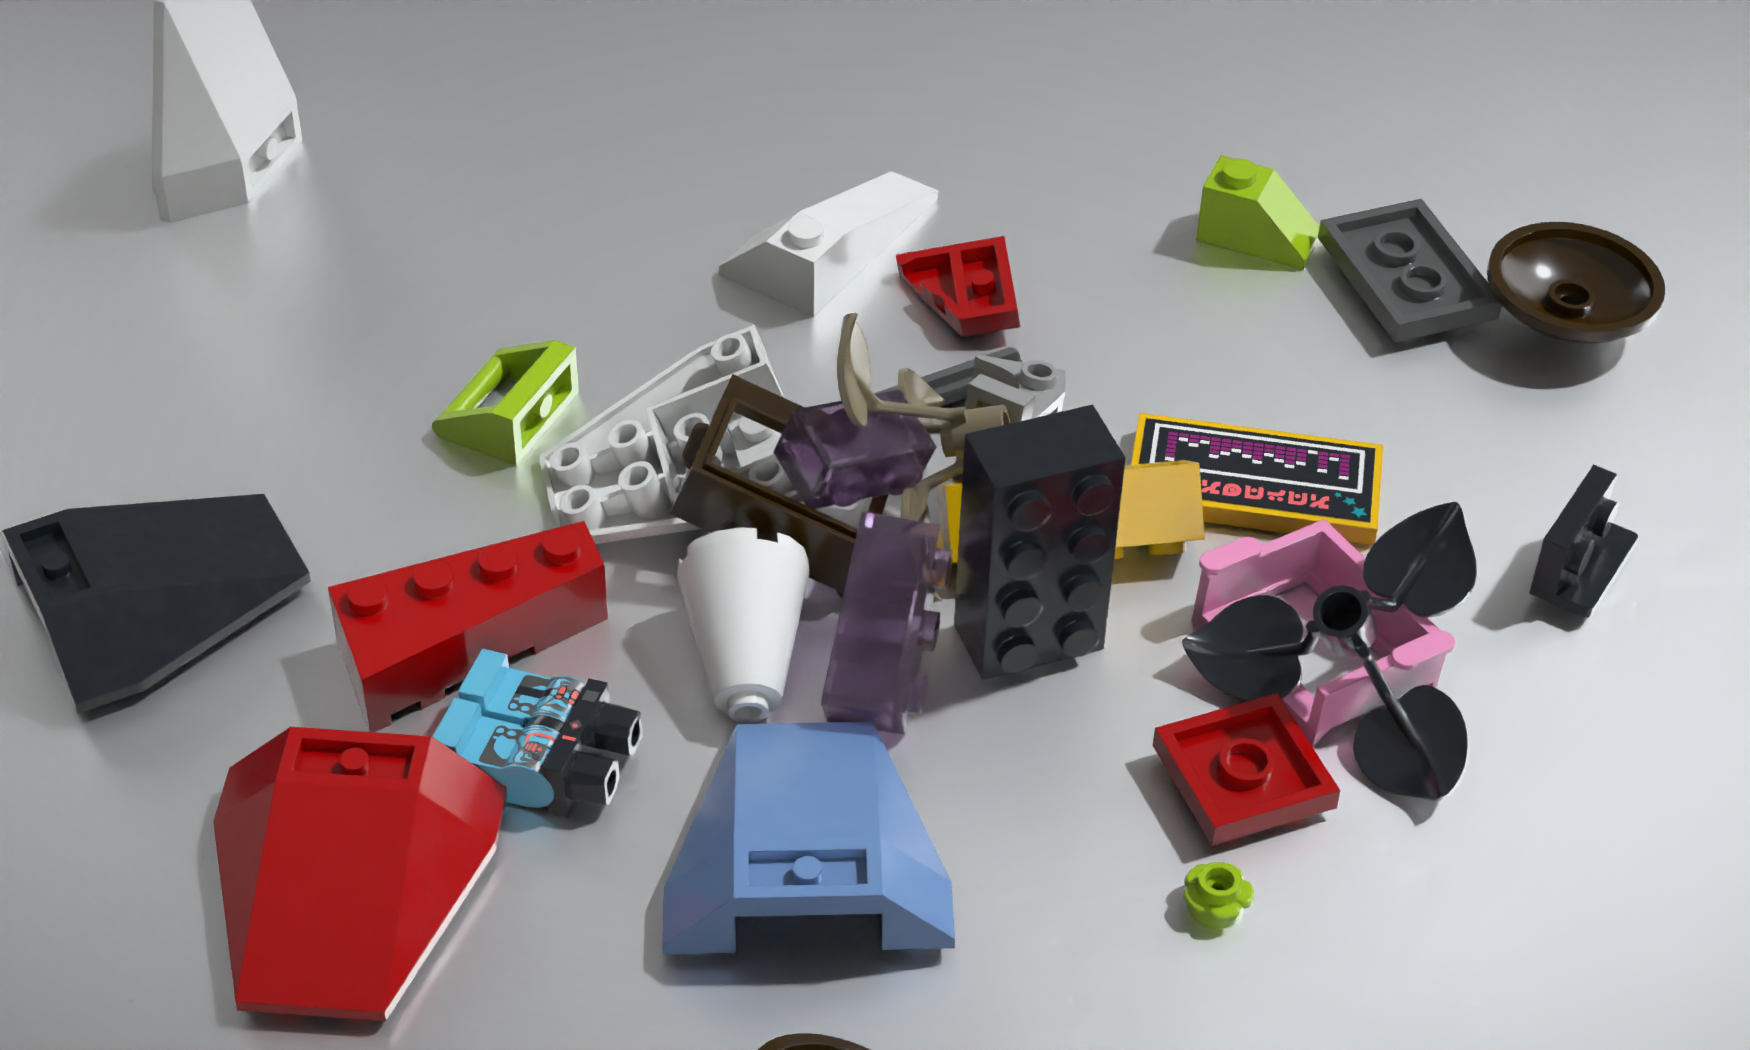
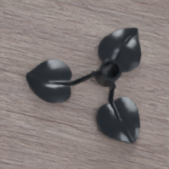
(1413, 743)

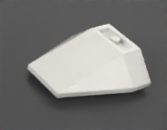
(218, 107)
(626, 461)

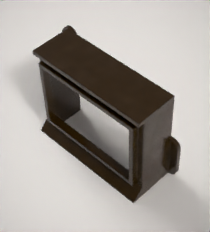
(725, 500)

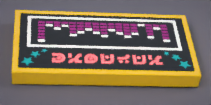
(1271, 475)

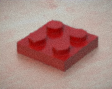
(1245, 768)

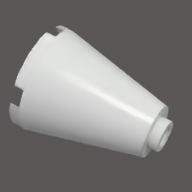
(744, 615)

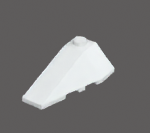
(828, 244)

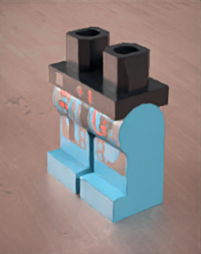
(540, 734)

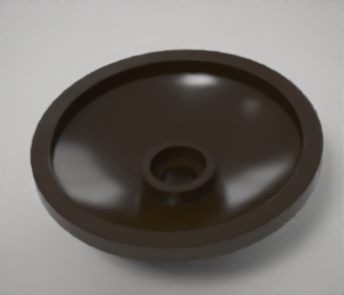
(1575, 282)

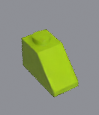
(1255, 214)

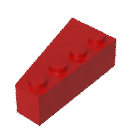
(427, 622)

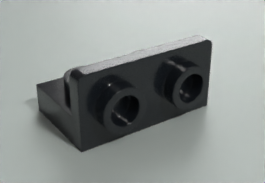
(1583, 548)

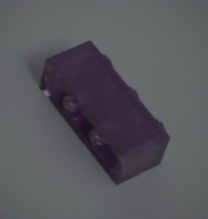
(886, 623)

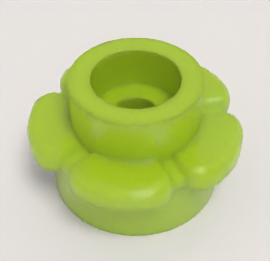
(1212, 906)

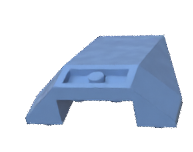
(806, 828)

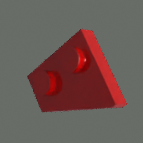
(965, 284)

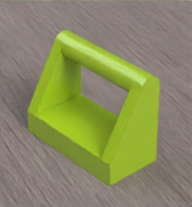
(511, 428)

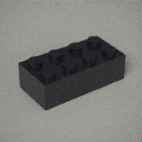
(1037, 540)

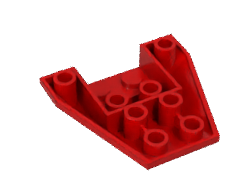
(346, 865)

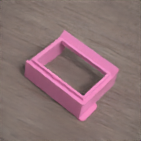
(1321, 557)

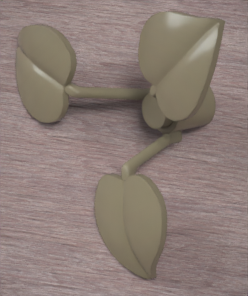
(924, 403)

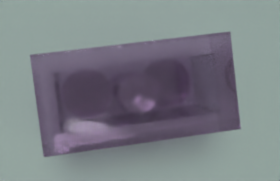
(843, 463)

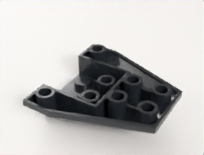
(148, 585)

